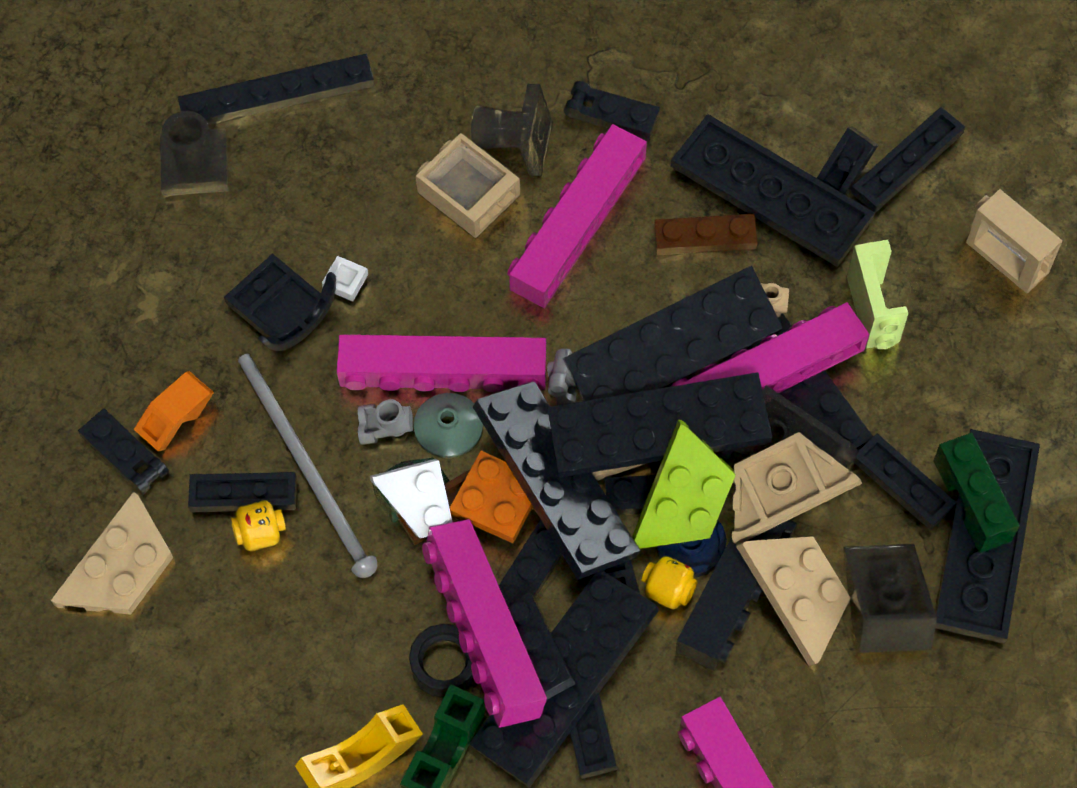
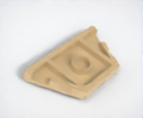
(784, 484)
(118, 565)
(799, 589)

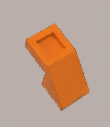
(175, 405)

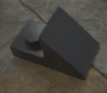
(848, 161)

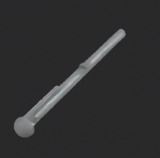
(364, 565)

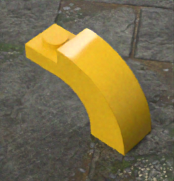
(363, 753)

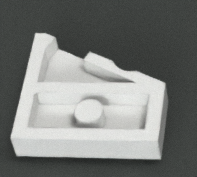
(416, 495)

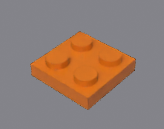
(492, 498)

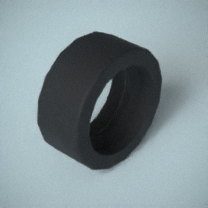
(423, 641)

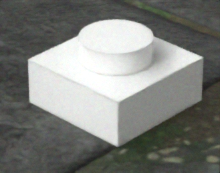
(348, 277)

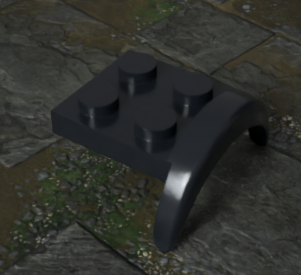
(281, 303)

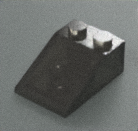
(888, 598)

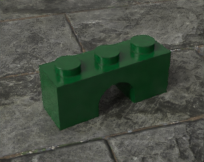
(986, 508)
(449, 740)

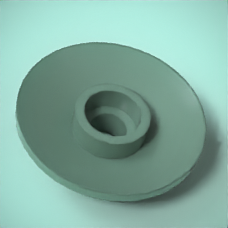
(452, 438)

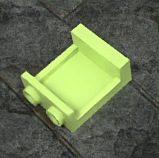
(864, 280)

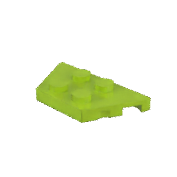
(685, 493)

